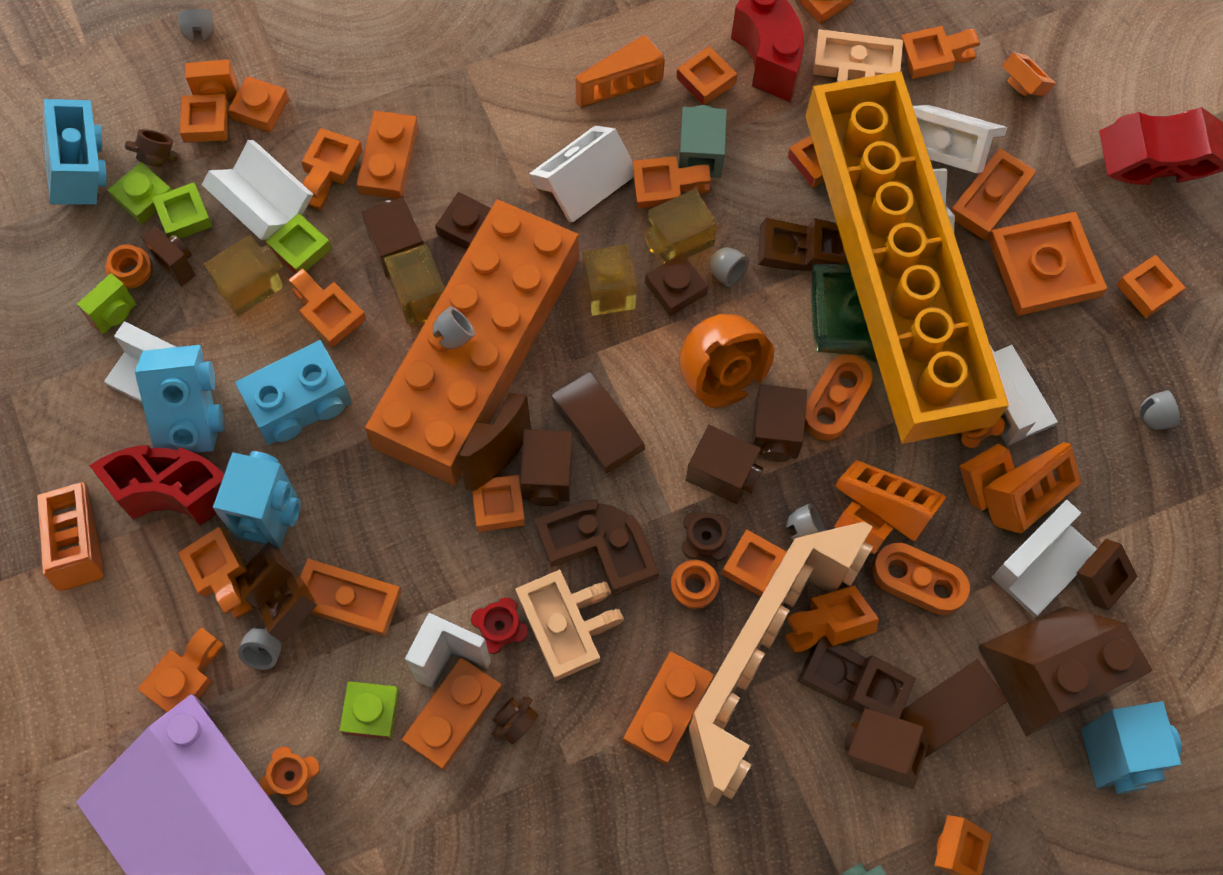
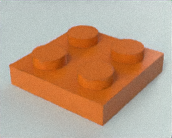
(1047, 263)

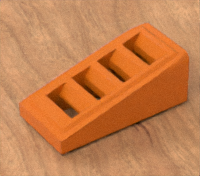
(622, 72)
(1006, 494)
(891, 498)
(76, 564)

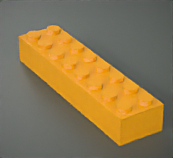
(904, 259)

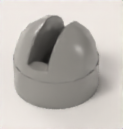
(194, 21)
(728, 265)
(454, 328)
(1160, 411)
(806, 521)
(252, 651)

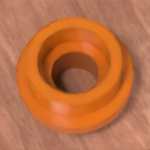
(125, 256)
(698, 570)

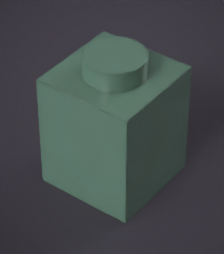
(703, 138)

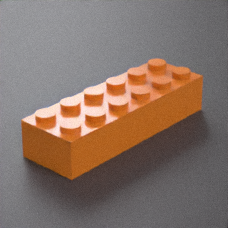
(506, 293)

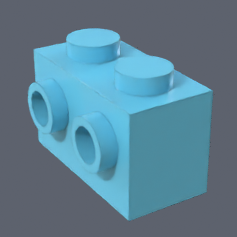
(71, 152)
(294, 393)
(178, 398)
(257, 499)
(1132, 747)

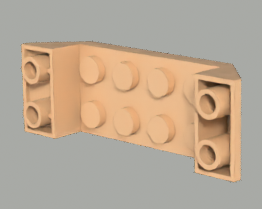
(819, 558)

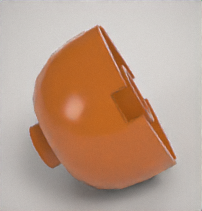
(723, 358)

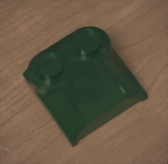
(837, 313)

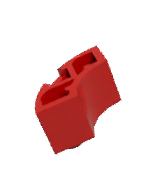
(774, 41)
(1163, 146)
(160, 480)

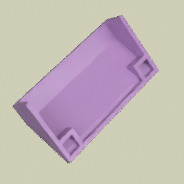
(190, 806)

